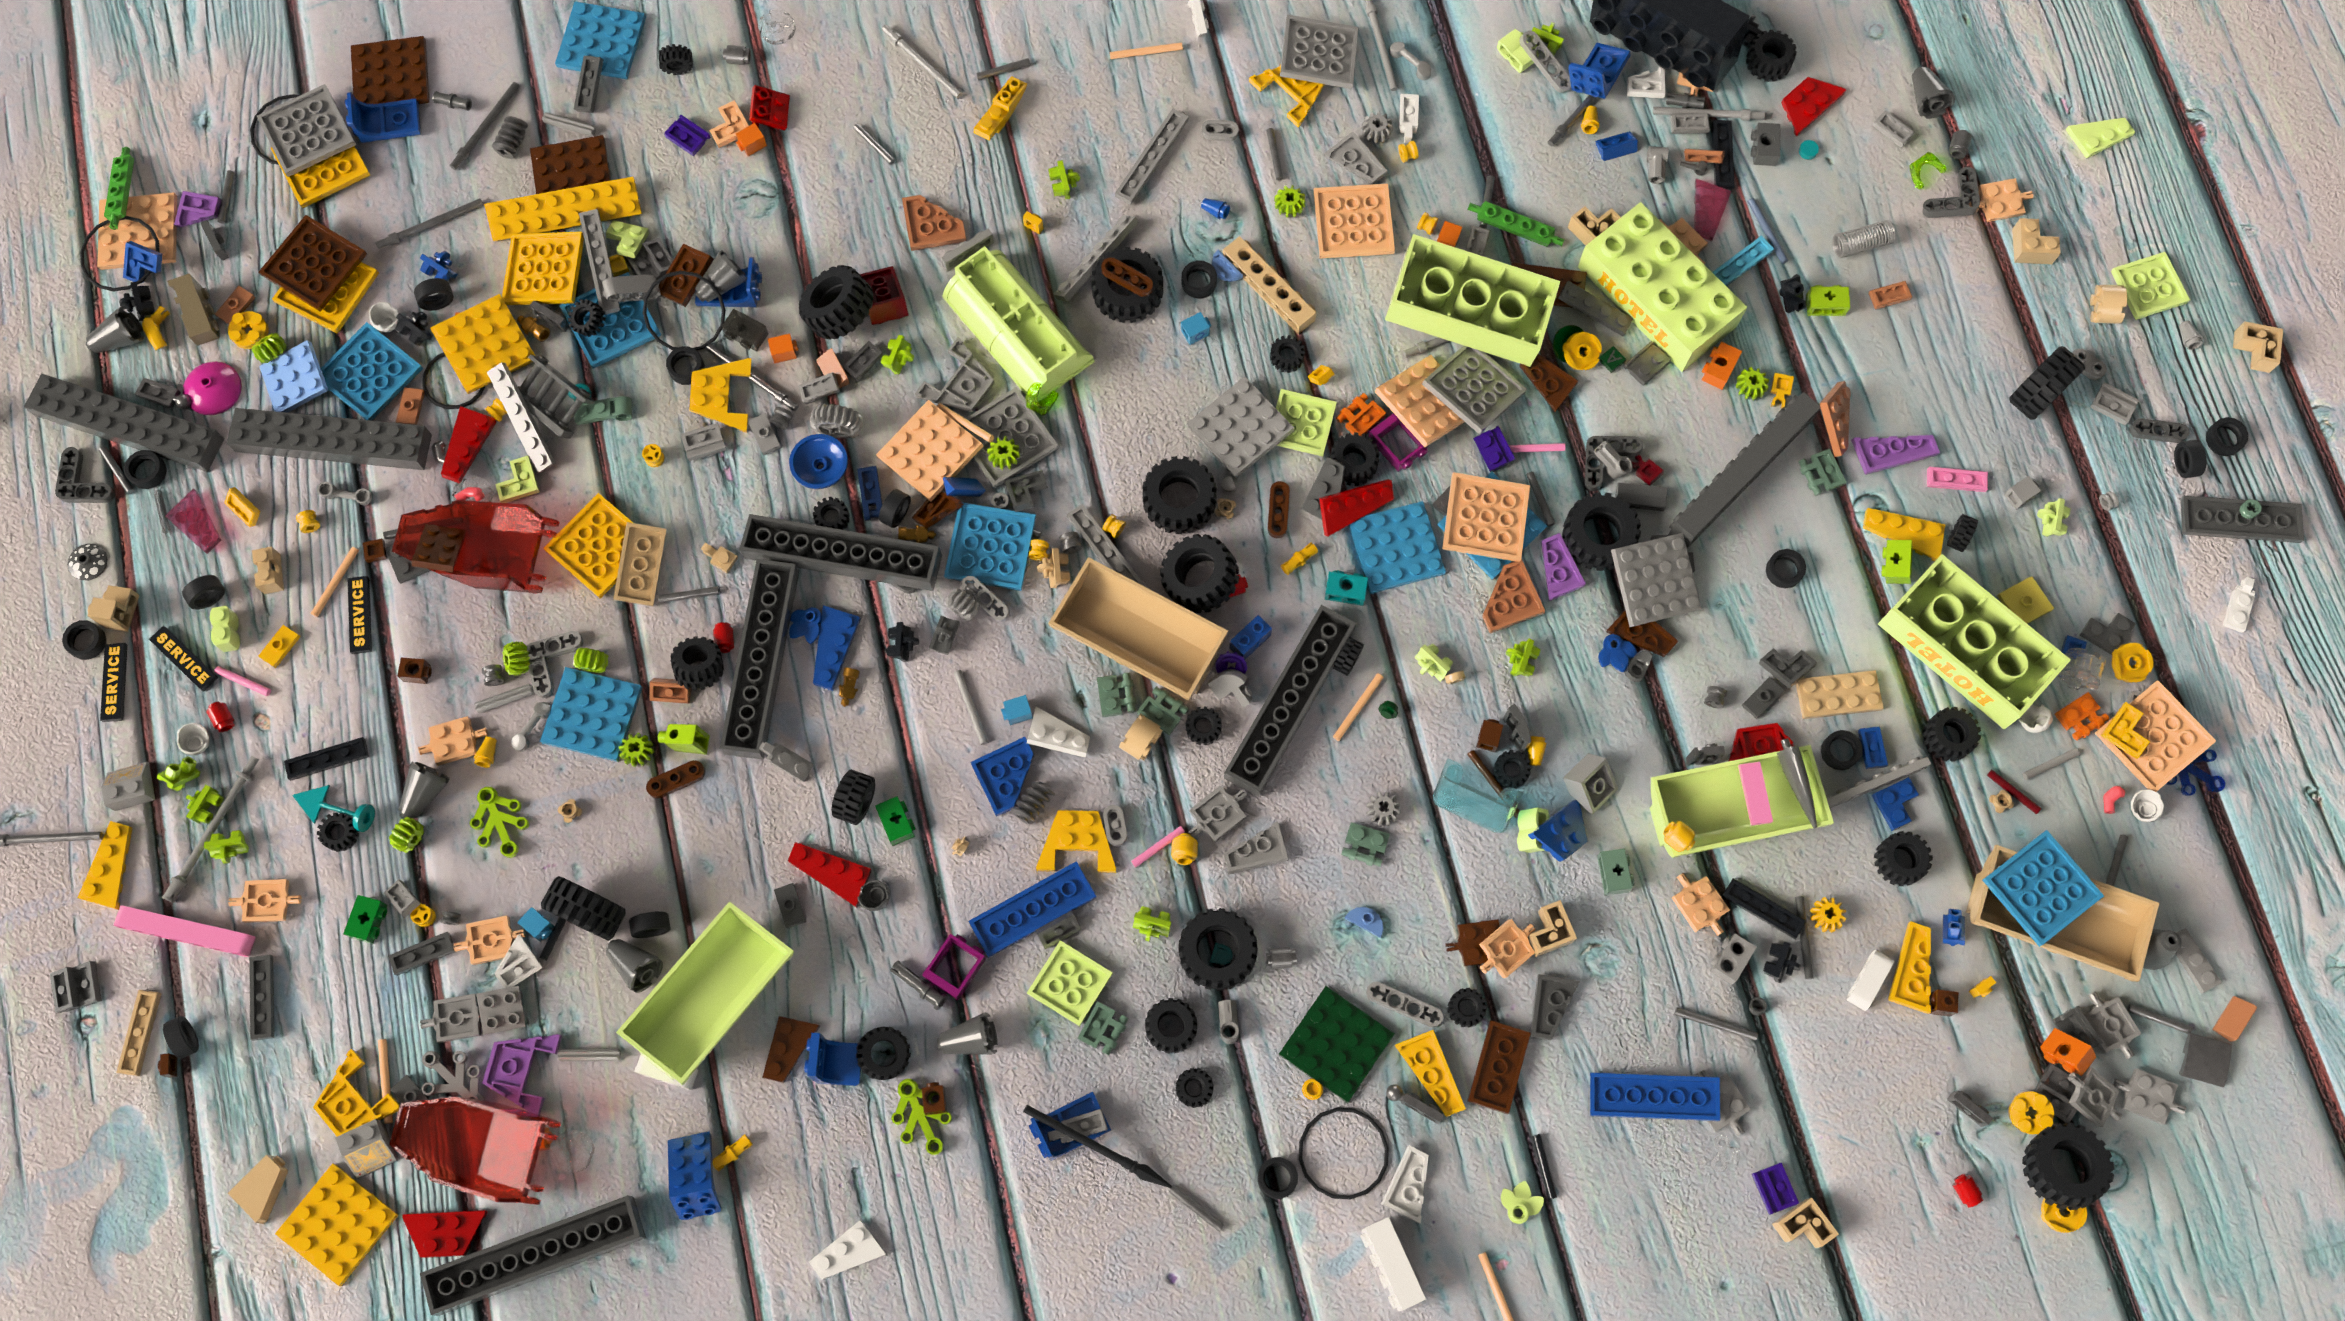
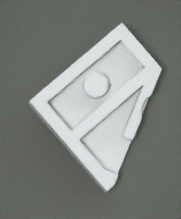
(1200, 22)
(1647, 84)
(517, 964)

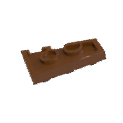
(1550, 381)

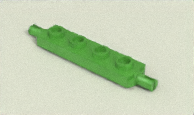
(119, 188)
(1516, 224)

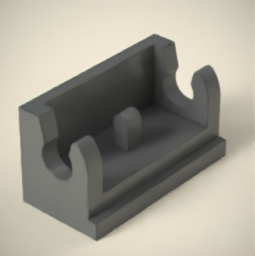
(2076, 1025)

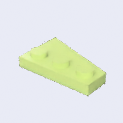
(2099, 135)

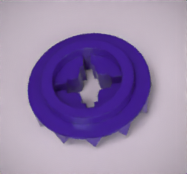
(1222, 662)

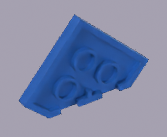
(1004, 774)

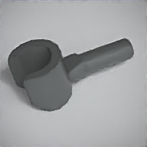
(1699, 169)

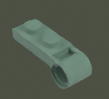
(605, 409)

